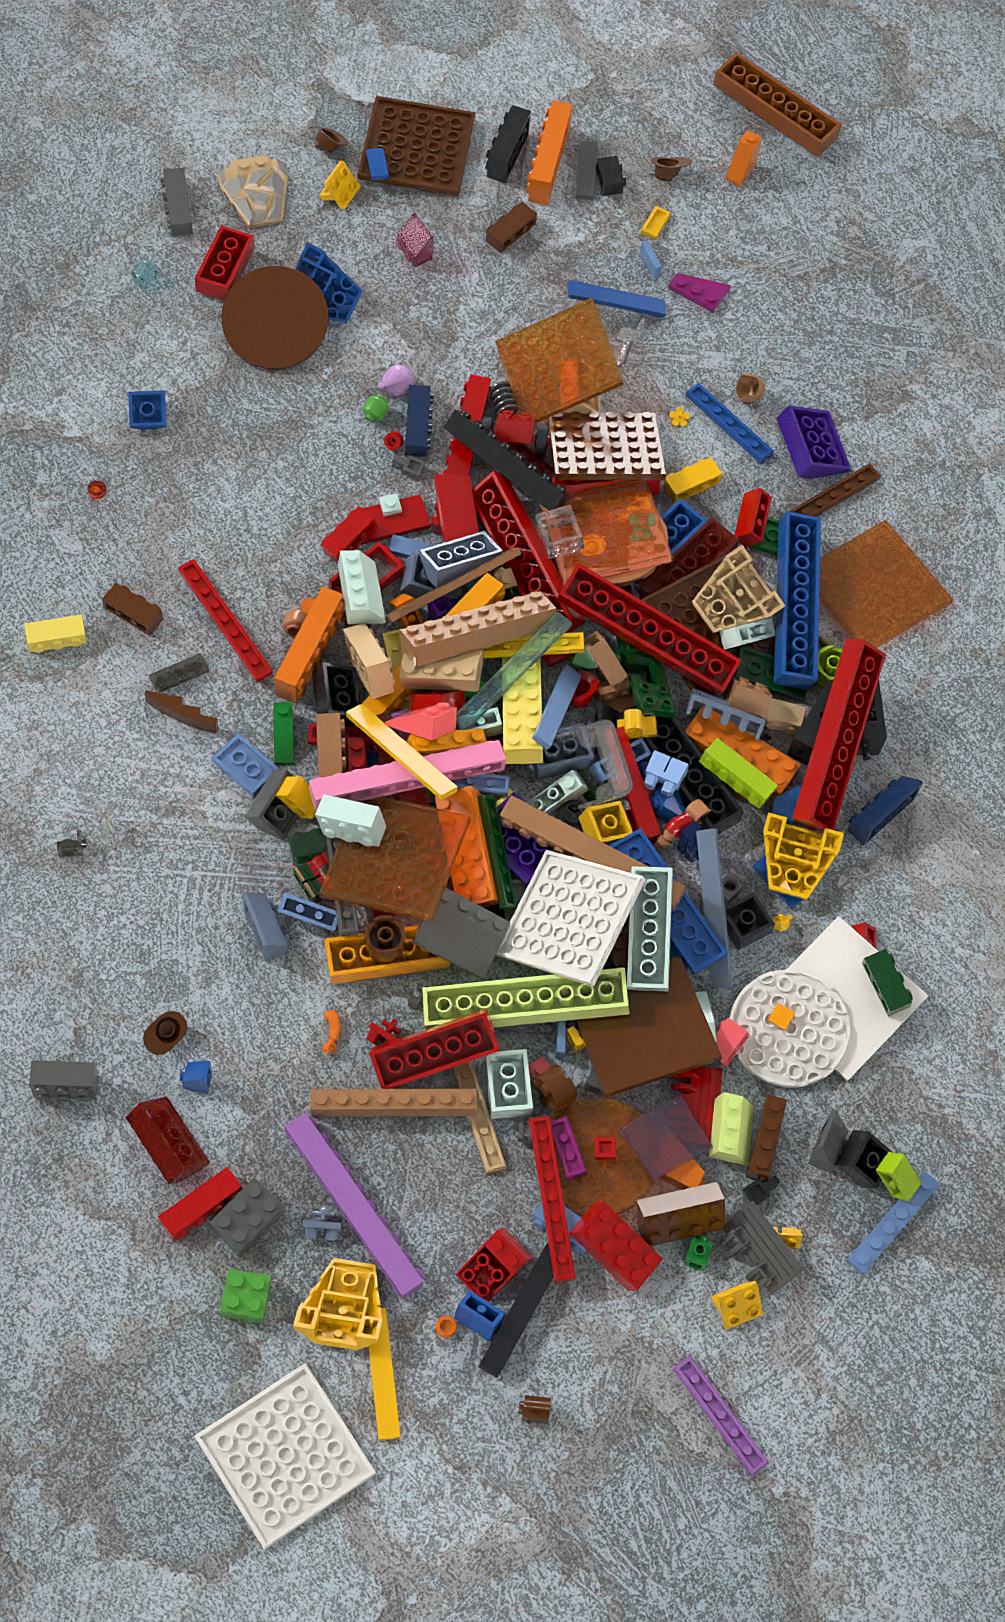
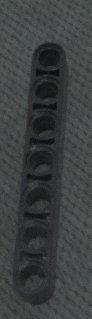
(518, 1315)

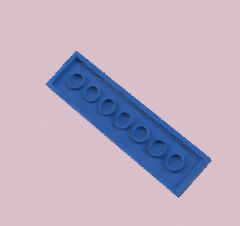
(689, 930)

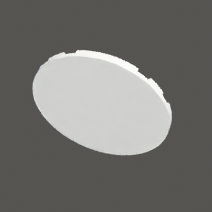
(812, 1040)

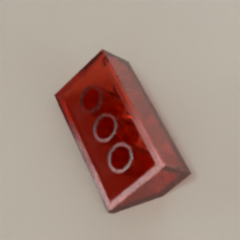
(167, 1139)

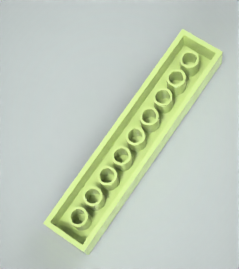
(529, 999)

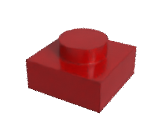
(605, 1148)

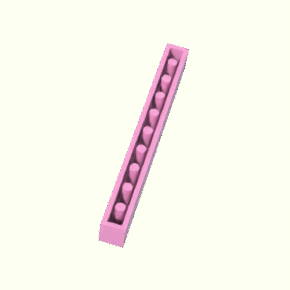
(394, 778)

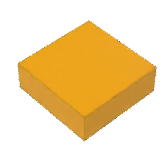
(781, 1016)

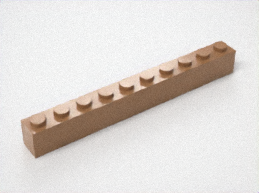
(570, 841)

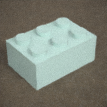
(350, 820)
(508, 1084)

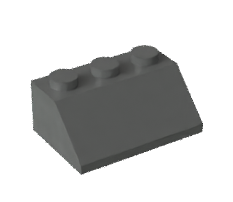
(268, 811)

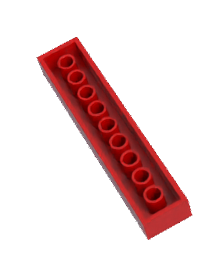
(512, 528)
(648, 629)
(839, 735)

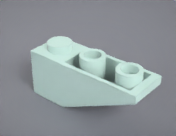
(566, 788)

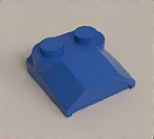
(147, 409)

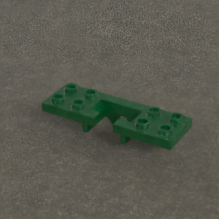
(650, 697)

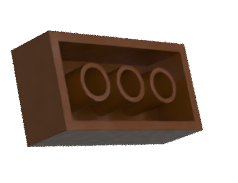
(681, 1214)

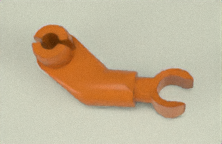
(335, 1030)

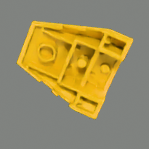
(342, 1307)

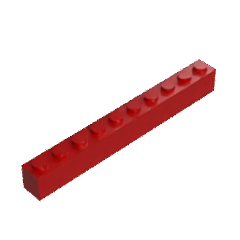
(462, 457)

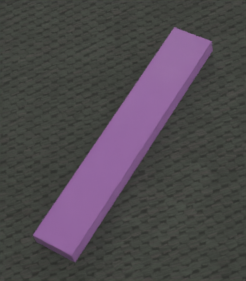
(720, 1415)

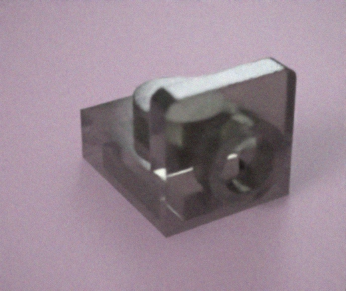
(72, 847)

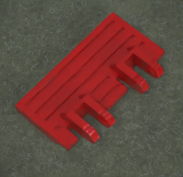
(702, 1090)

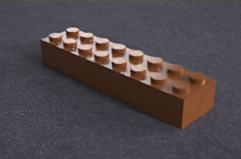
(777, 104)

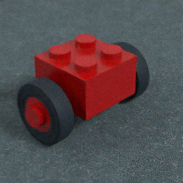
(520, 429)

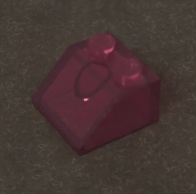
(415, 241)

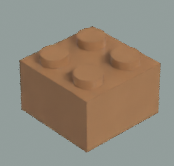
(748, 696)

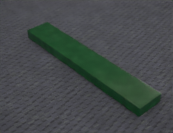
(497, 852)

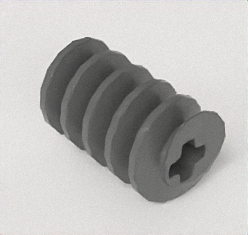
(503, 397)

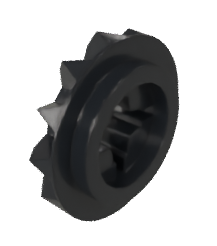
(564, 813)

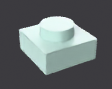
(390, 504)

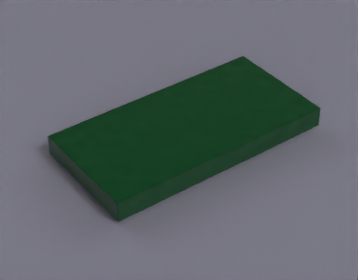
(760, 668)

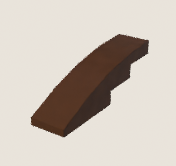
(174, 707)

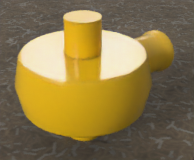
(782, 922)

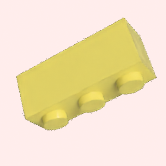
(55, 633)

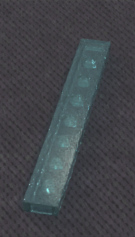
(512, 671)

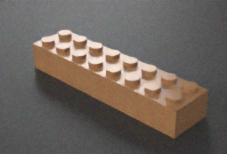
(476, 628)

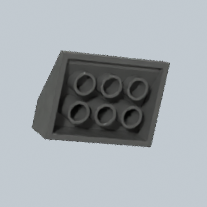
(463, 934)

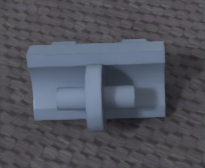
(312, 1225)

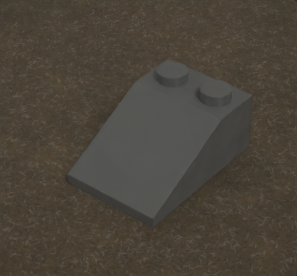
(829, 1143)

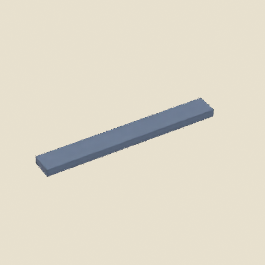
(714, 902)

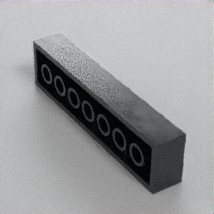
(699, 781)

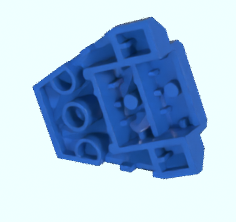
(337, 287)

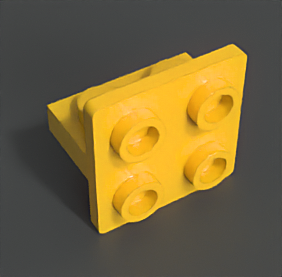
(340, 186)
(738, 1304)

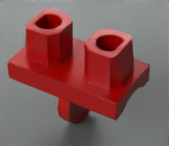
(377, 1032)

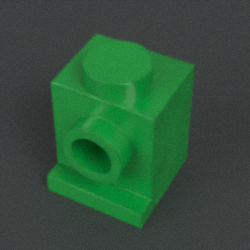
(695, 1259)

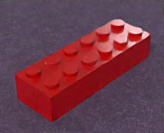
(434, 1049)

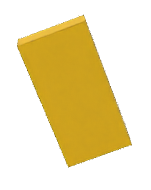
(655, 223)

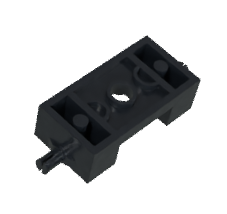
(874, 730)

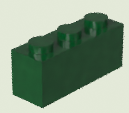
(887, 982)

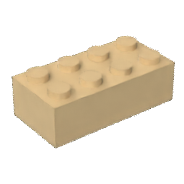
(369, 660)

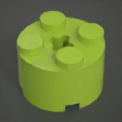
(827, 664)

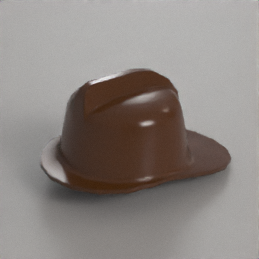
(329, 139)
(669, 167)
(165, 1032)

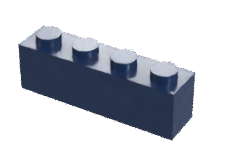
(418, 420)

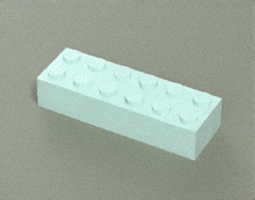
(650, 931)

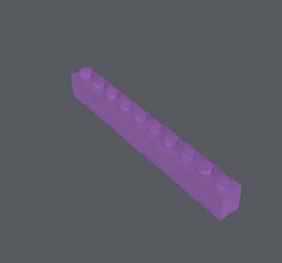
(353, 1206)

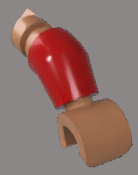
(674, 827)

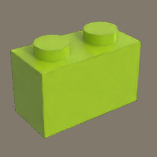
(898, 1176)

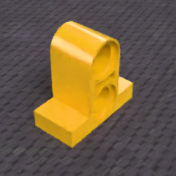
(637, 725)

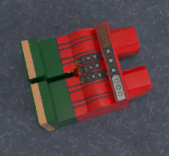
(312, 875)

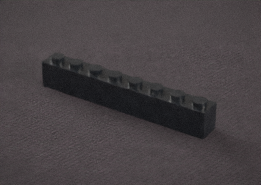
(506, 461)

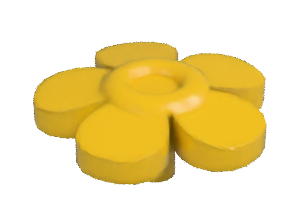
(679, 417)

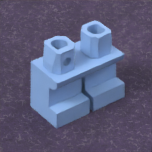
(665, 772)

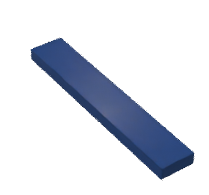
(616, 298)
(729, 423)

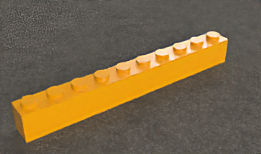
(484, 593)

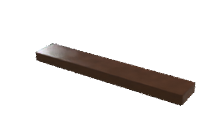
(838, 492)

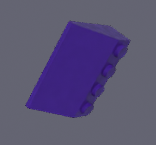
(812, 442)
(522, 852)

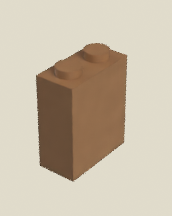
(605, 659)

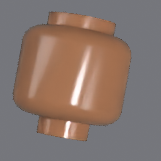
(293, 621)

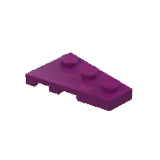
(700, 291)

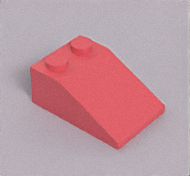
(427, 722)

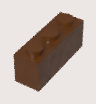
(511, 227)
(132, 608)

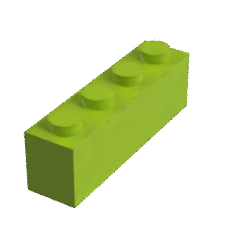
(738, 773)

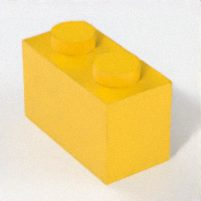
(297, 797)

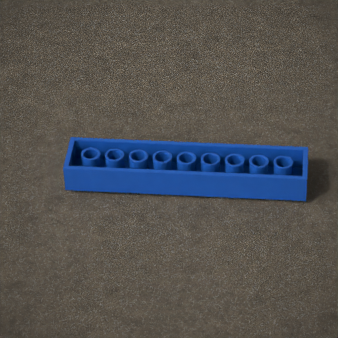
(799, 590)

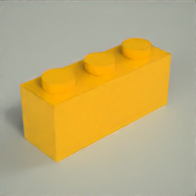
(692, 480)

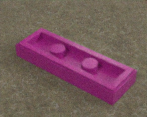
(567, 1149)

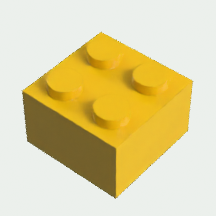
(606, 822)

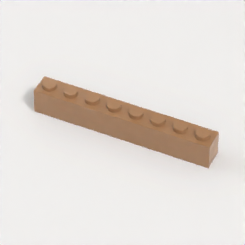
(393, 1102)

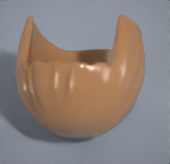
(749, 388)

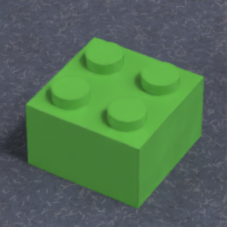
(245, 1296)

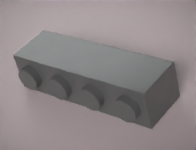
(177, 201)

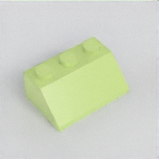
(732, 1129)

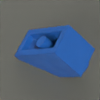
(665, 806)
(197, 1076)

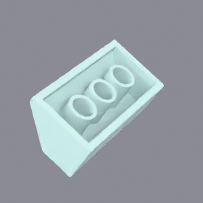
(360, 588)

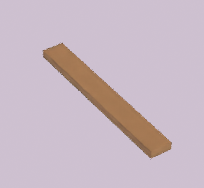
(453, 584)

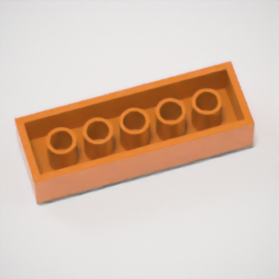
(549, 152)
(309, 645)
(761, 755)
(472, 868)

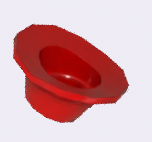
(586, 688)

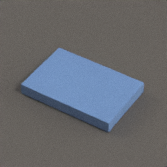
(244, 764)

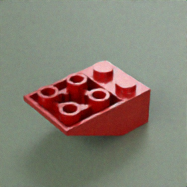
(494, 1265)

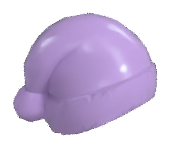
(396, 380)

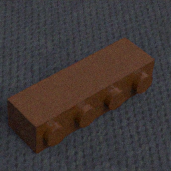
(766, 1138)

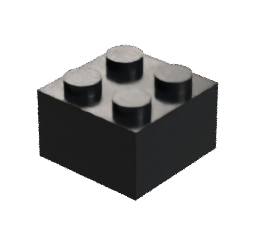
(747, 921)
(861, 1158)

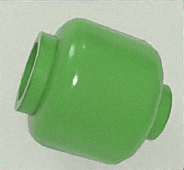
(375, 408)

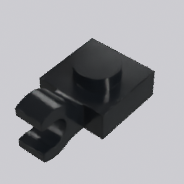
(759, 1191)

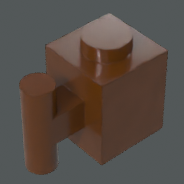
(535, 1409)

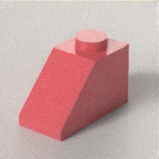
(730, 1040)

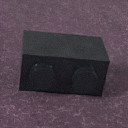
(610, 175)

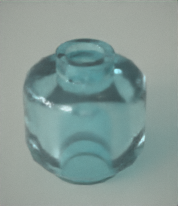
(144, 272)

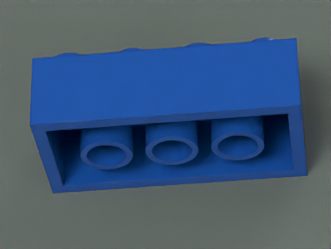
(681, 524)

